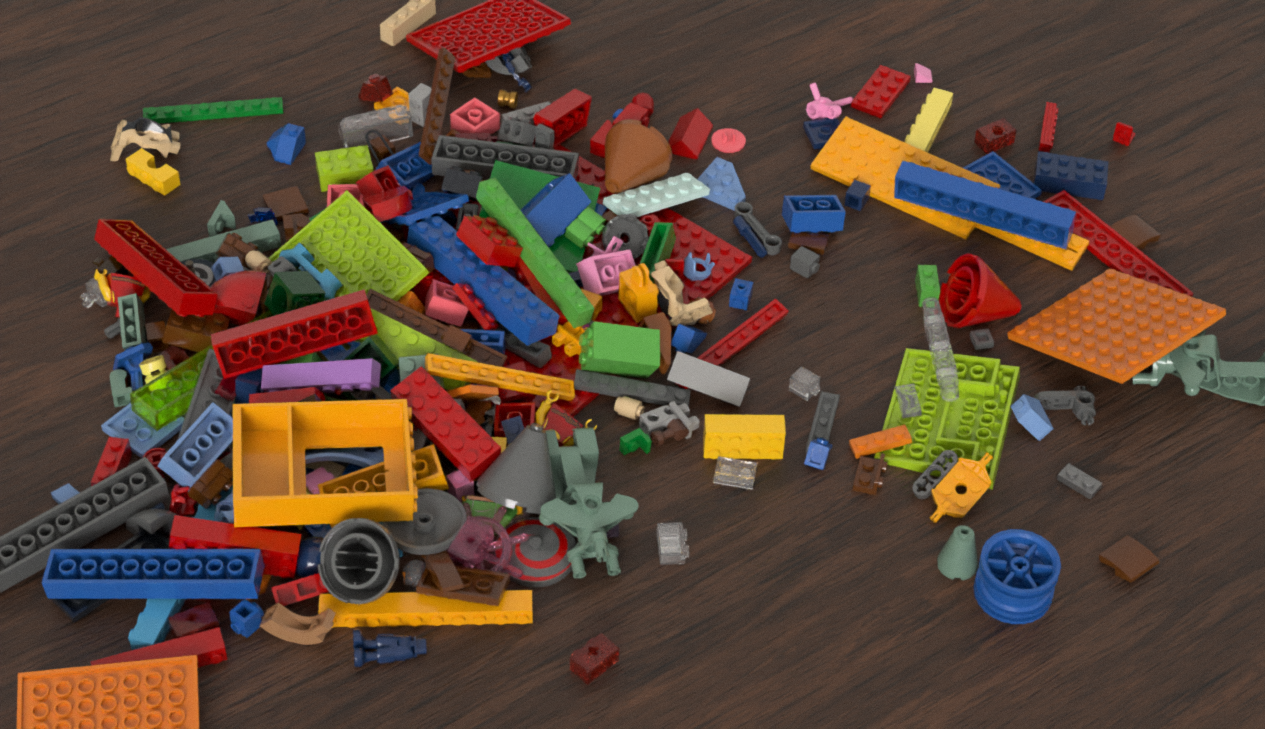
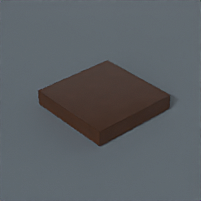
(286, 202)

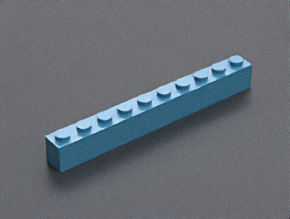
(153, 622)

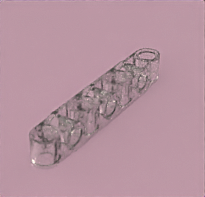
(940, 349)

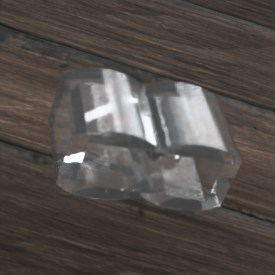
(671, 543)

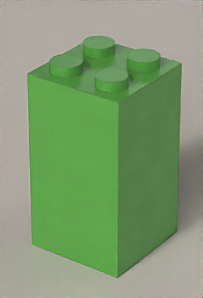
(620, 350)

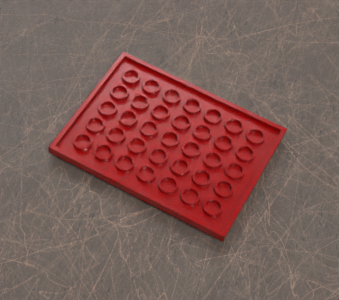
(488, 30)

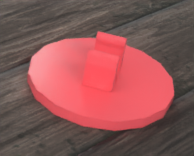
(728, 140)

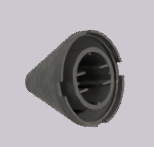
(521, 473)
(358, 561)

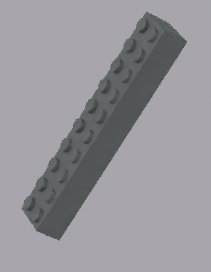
(79, 520)

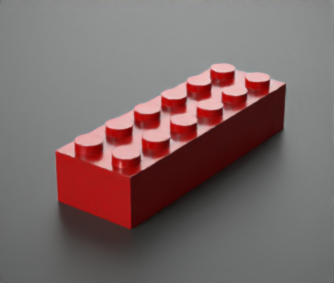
(447, 424)
(277, 547)

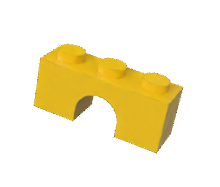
(143, 167)

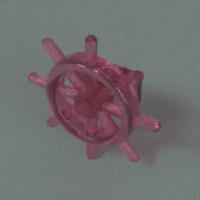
(476, 540)

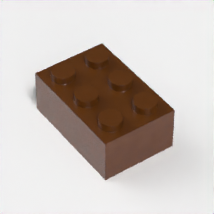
(193, 331)

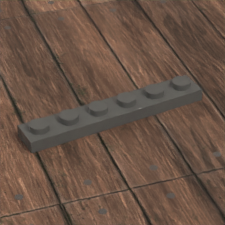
(630, 388)

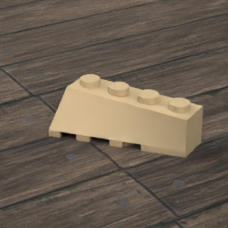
(406, 20)

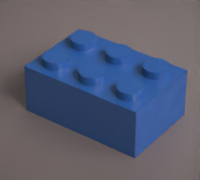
(813, 213)

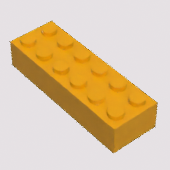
(372, 478)

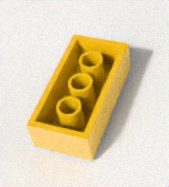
(744, 436)

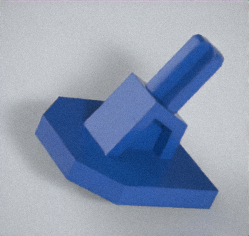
(130, 360)

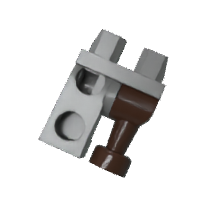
(671, 417)

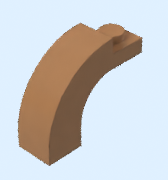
(297, 628)

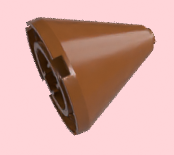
(634, 156)

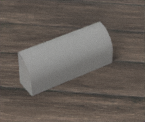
(708, 378)

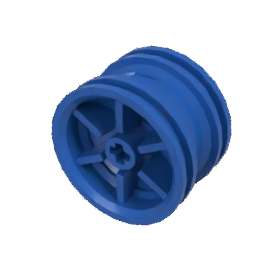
(1008, 576)

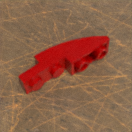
(299, 590)

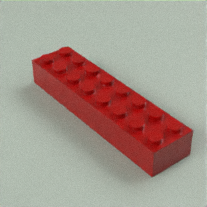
(293, 334)

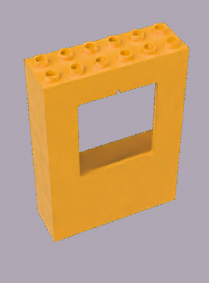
(272, 469)

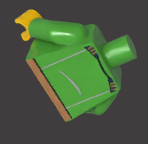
(484, 507)

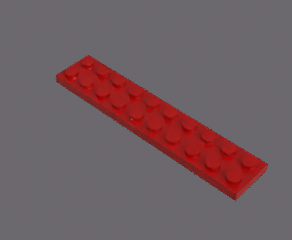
(1114, 248)

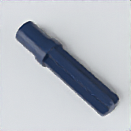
(746, 231)

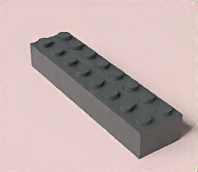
(481, 156)

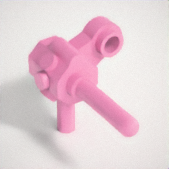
(824, 107)

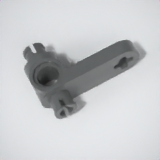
(1078, 400)

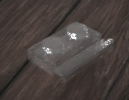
(735, 472)

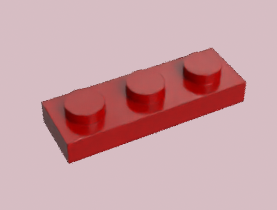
(475, 306)

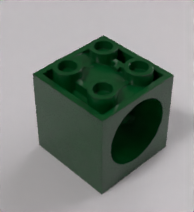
(293, 291)

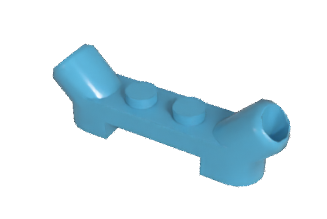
(302, 259)

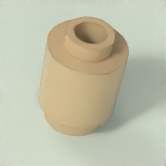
(257, 261)
(629, 407)

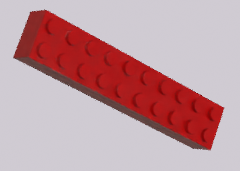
(156, 267)

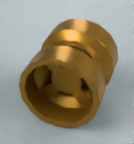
(507, 99)

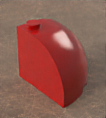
(239, 295)

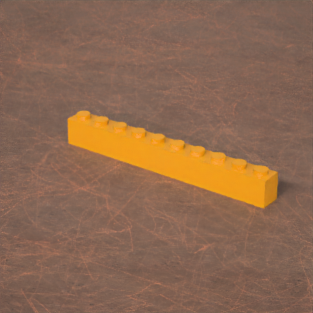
(420, 609)

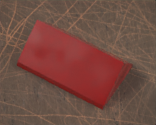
(690, 134)

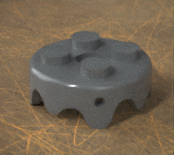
(632, 228)

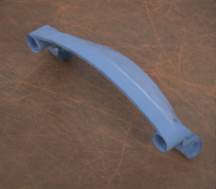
(357, 455)

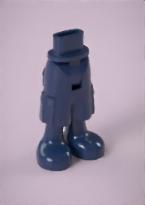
(388, 647)

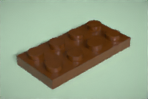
(478, 585)

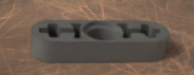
(934, 466)

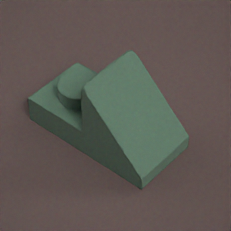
(221, 218)

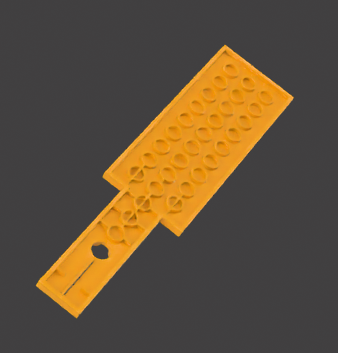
(874, 159)

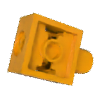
(638, 292)

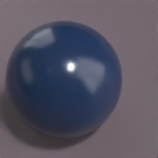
(308, 557)

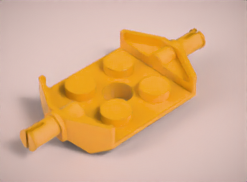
(969, 474)

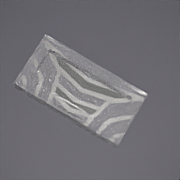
(908, 400)

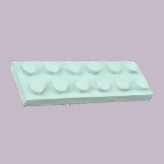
(656, 195)

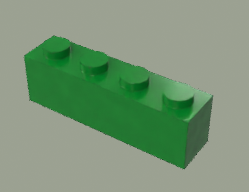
(658, 246)

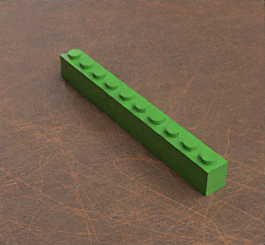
(536, 253)

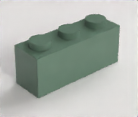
(132, 321)

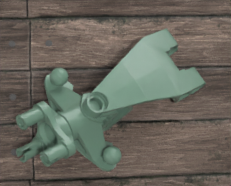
(1229, 379)
(580, 503)

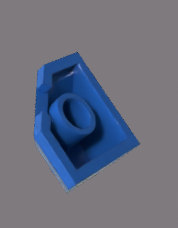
(287, 143)

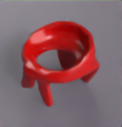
(181, 502)

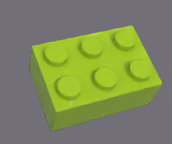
(342, 166)

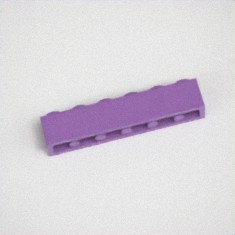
(325, 376)

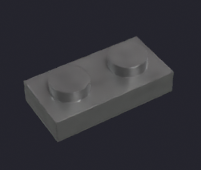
(1079, 481)

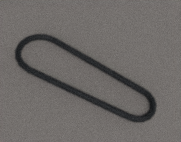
(366, 137)

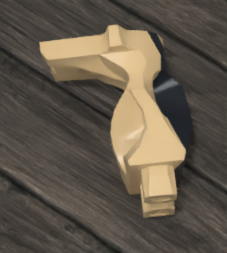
(154, 137)
(671, 298)

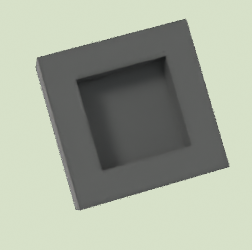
(981, 339)

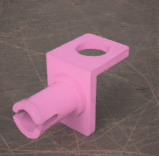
(597, 251)

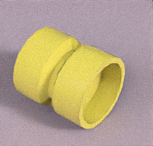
(153, 364)

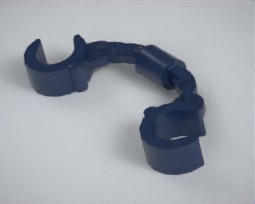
(508, 58)

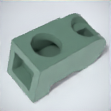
(120, 388)

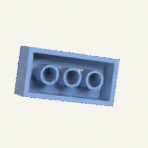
(199, 446)

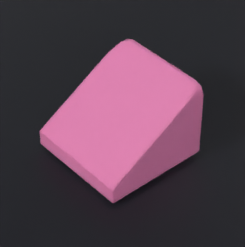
(922, 74)

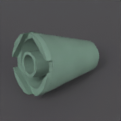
(959, 554)

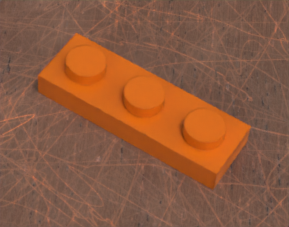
(880, 441)

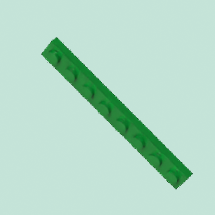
(214, 110)

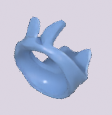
(690, 267)

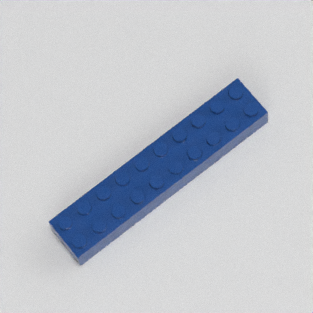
(984, 204)
(500, 292)
(153, 574)

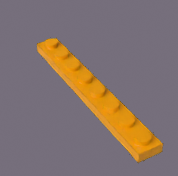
(498, 376)

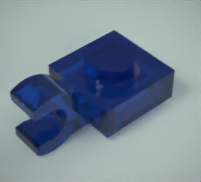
(262, 214)

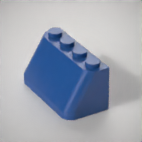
(555, 207)

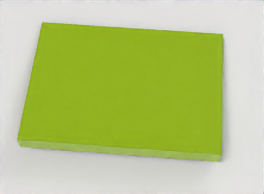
(967, 426)

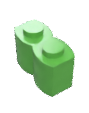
(585, 228)

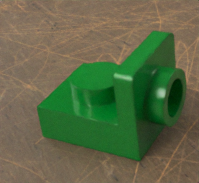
(634, 440)

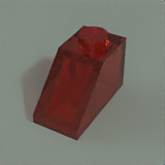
(375, 89)

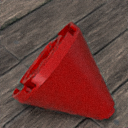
(975, 294)

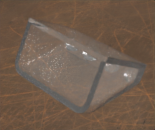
(393, 122)

